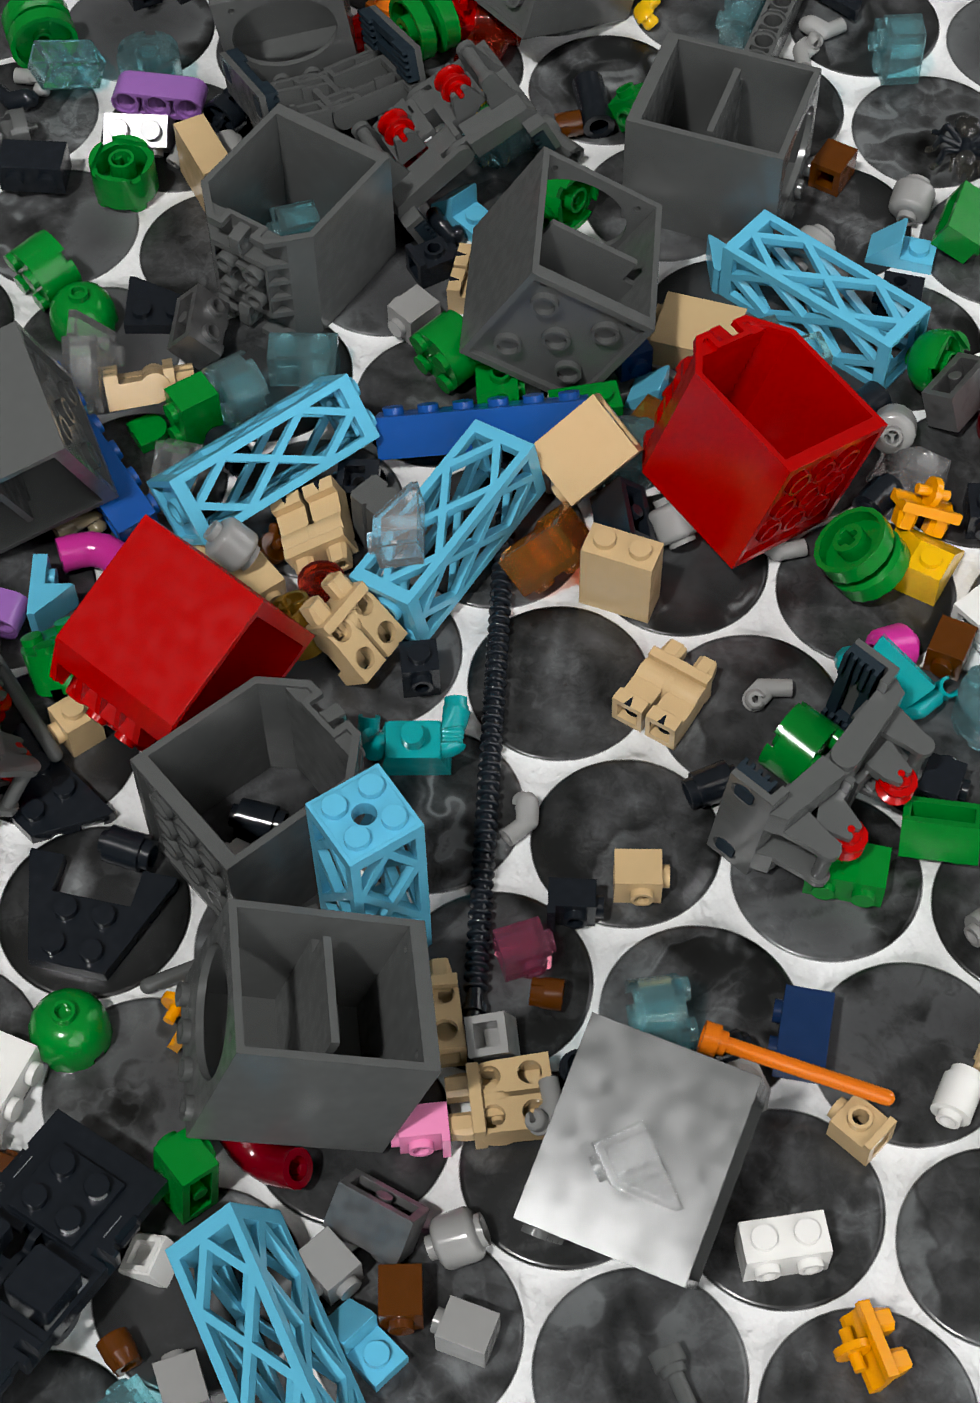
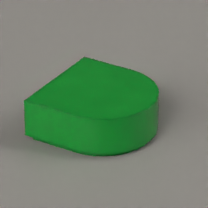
(147, 431)

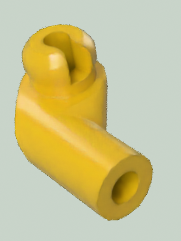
(644, 13)

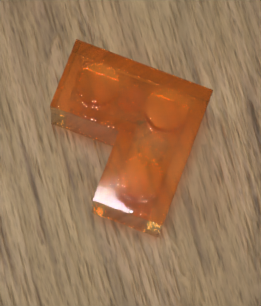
(546, 551)

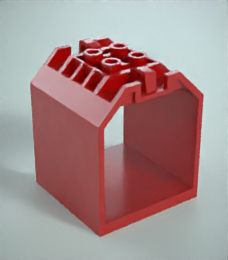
(756, 438)
(168, 638)

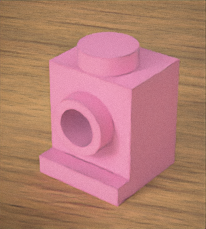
(425, 1131)

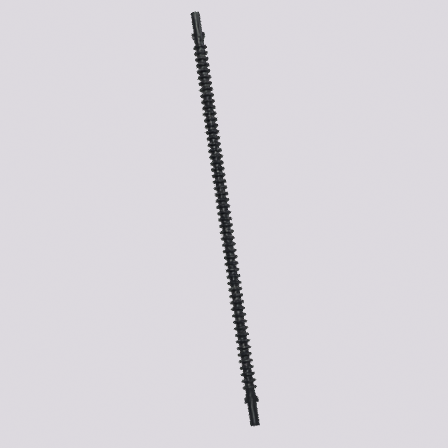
(489, 777)

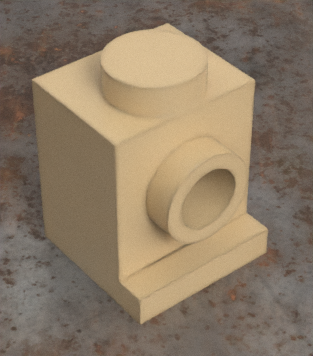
(859, 1140)

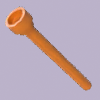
(718, 1041)

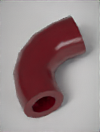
(272, 1164)

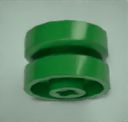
(35, 20)
(429, 23)
(861, 554)

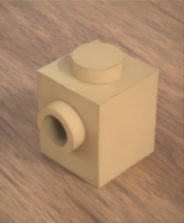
(73, 726)
(639, 876)

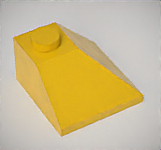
(929, 566)

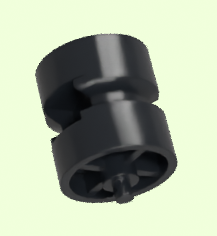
(225, 113)

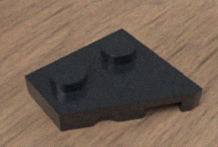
(149, 308)

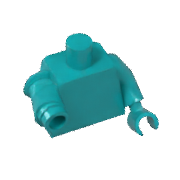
(921, 692)
(417, 745)

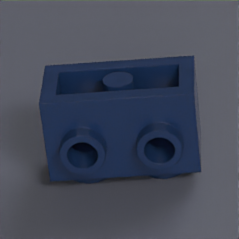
(803, 1026)

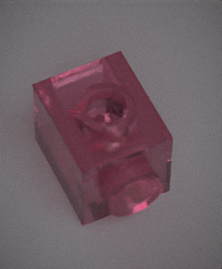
(523, 949)

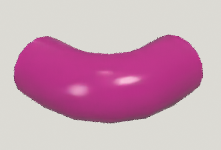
(87, 550)

